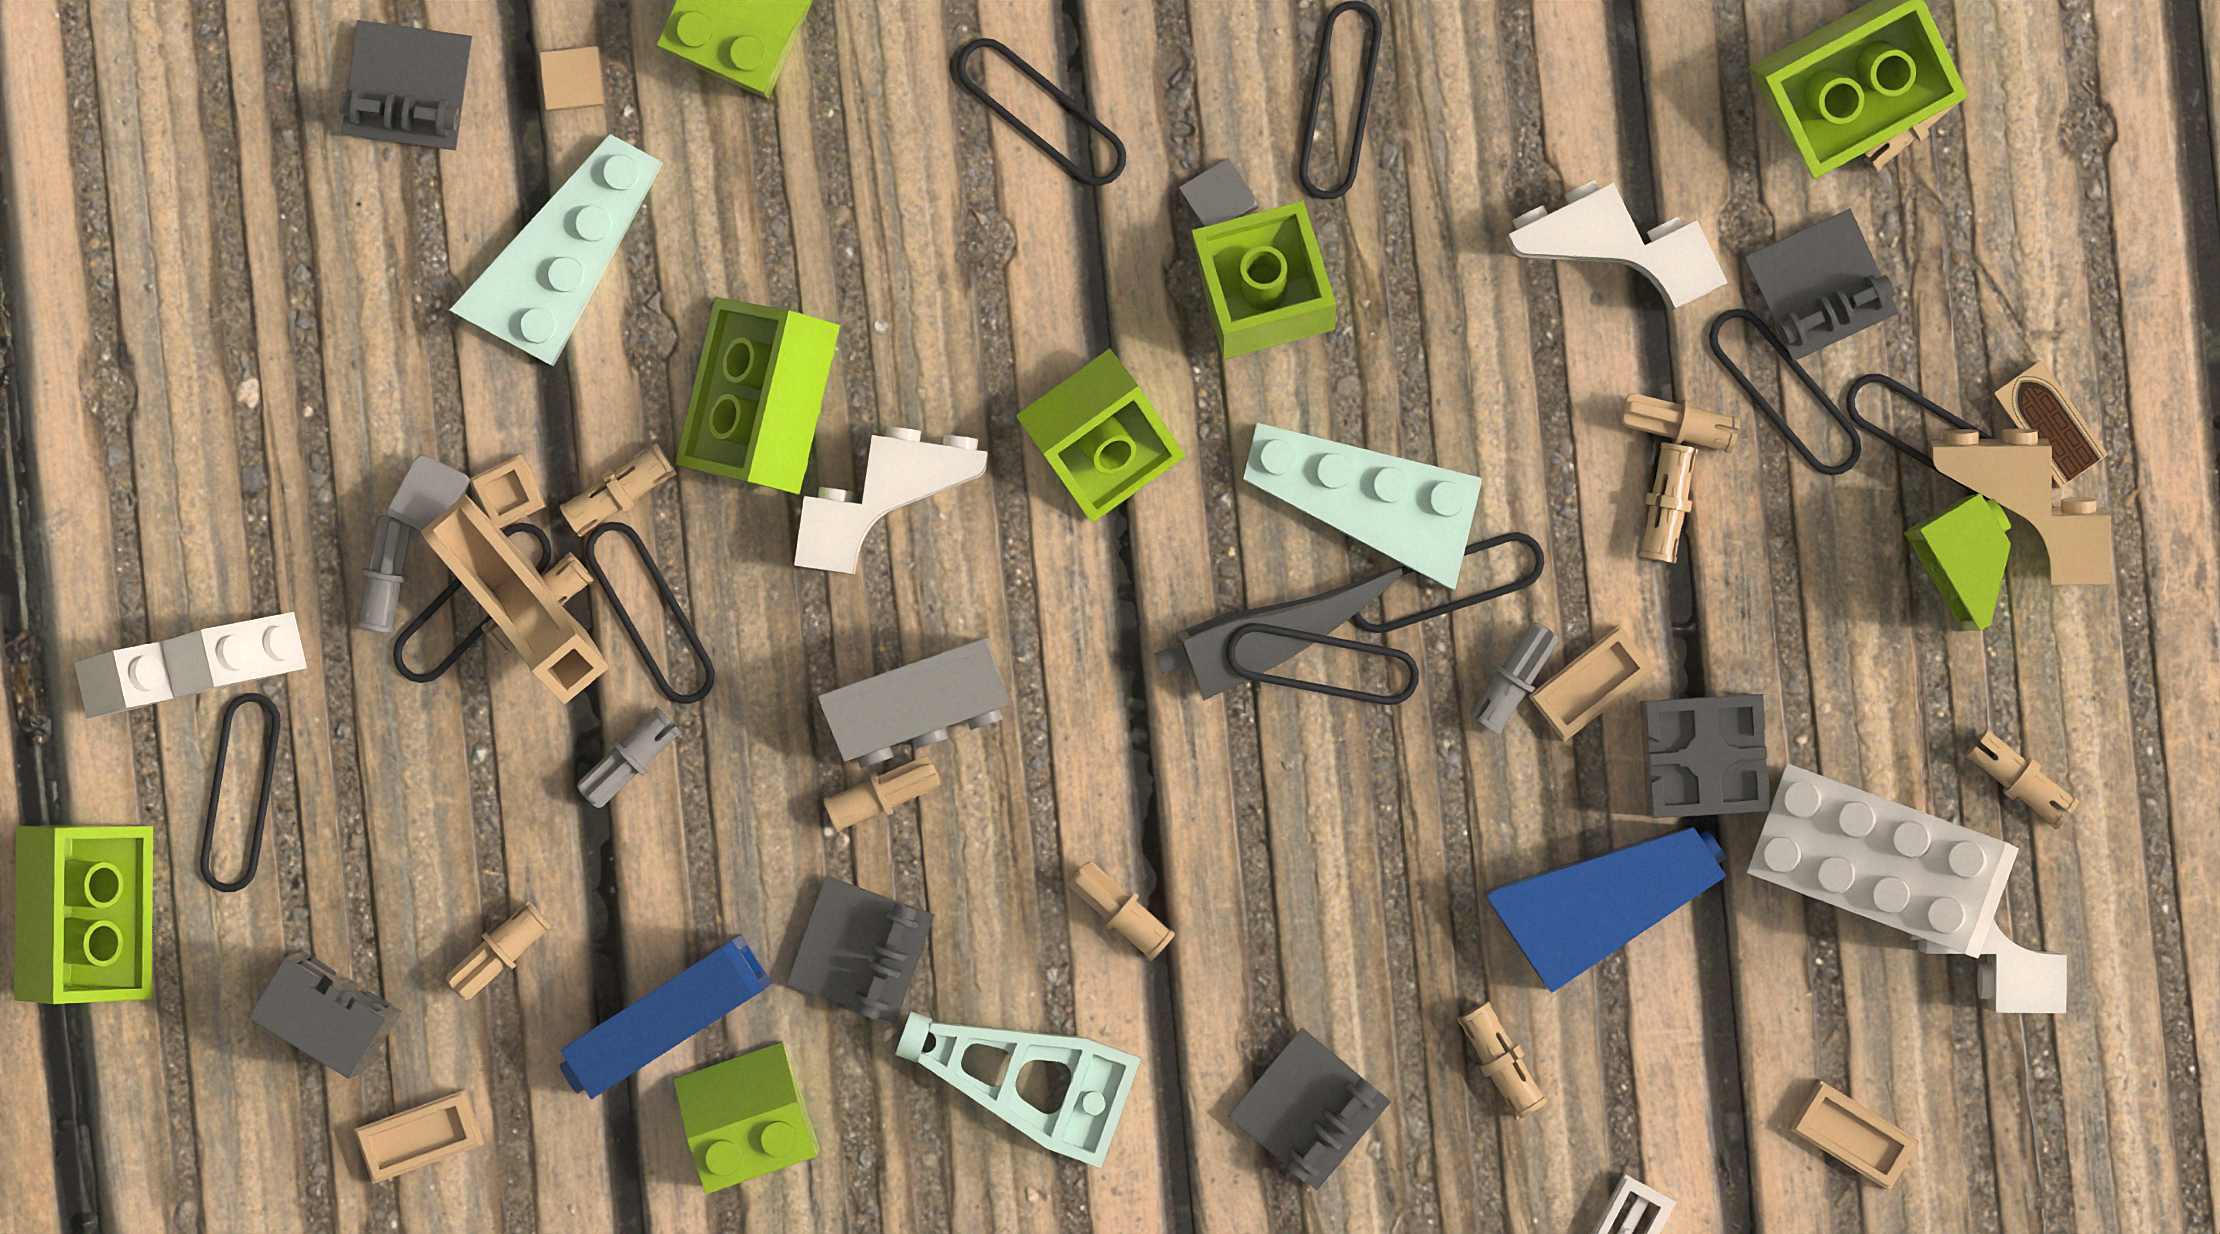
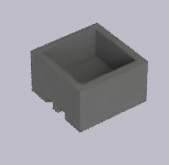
(1705, 755)
(324, 1014)

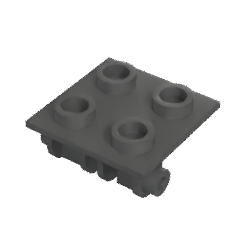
(406, 85)
(1822, 285)
(860, 949)
(1309, 1109)

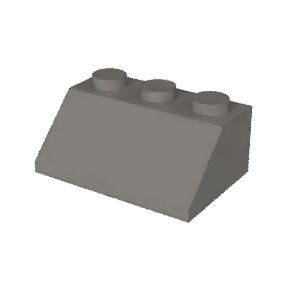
(916, 702)

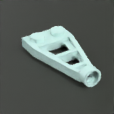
(1091, 1104)

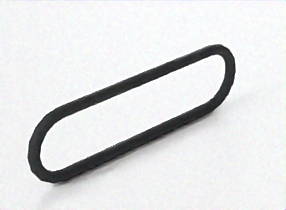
(985, 42)
(1364, 105)
(1916, 398)
(1770, 412)
(1516, 536)
(477, 632)
(1291, 633)
(710, 673)
(264, 797)

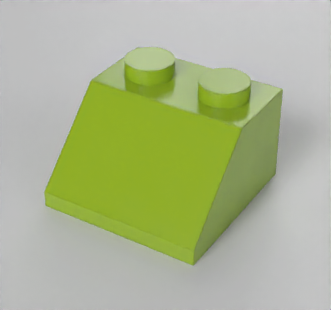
(735, 38)
(1264, 280)
(1101, 435)
(1965, 556)
(745, 1117)

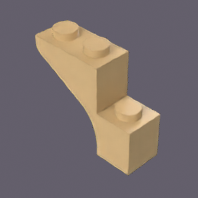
(2020, 478)
(516, 598)

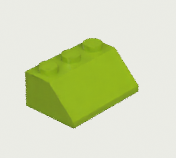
(1858, 82)
(757, 394)
(83, 913)

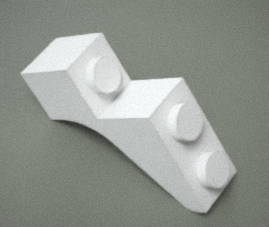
(1601, 230)
(896, 475)
(190, 664)
(2014, 976)

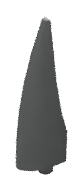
(1205, 644)

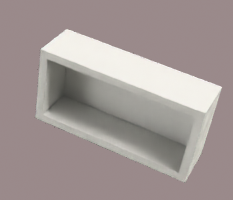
(1883, 860)

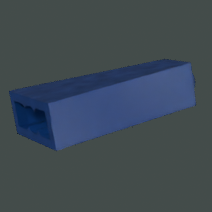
(1601, 902)
(664, 1018)

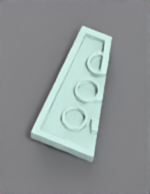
(555, 263)
(1385, 501)

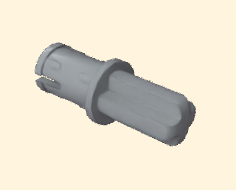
(384, 574)
(1515, 677)
(628, 758)

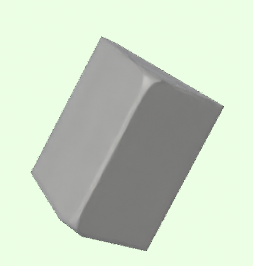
(1219, 195)
(427, 492)

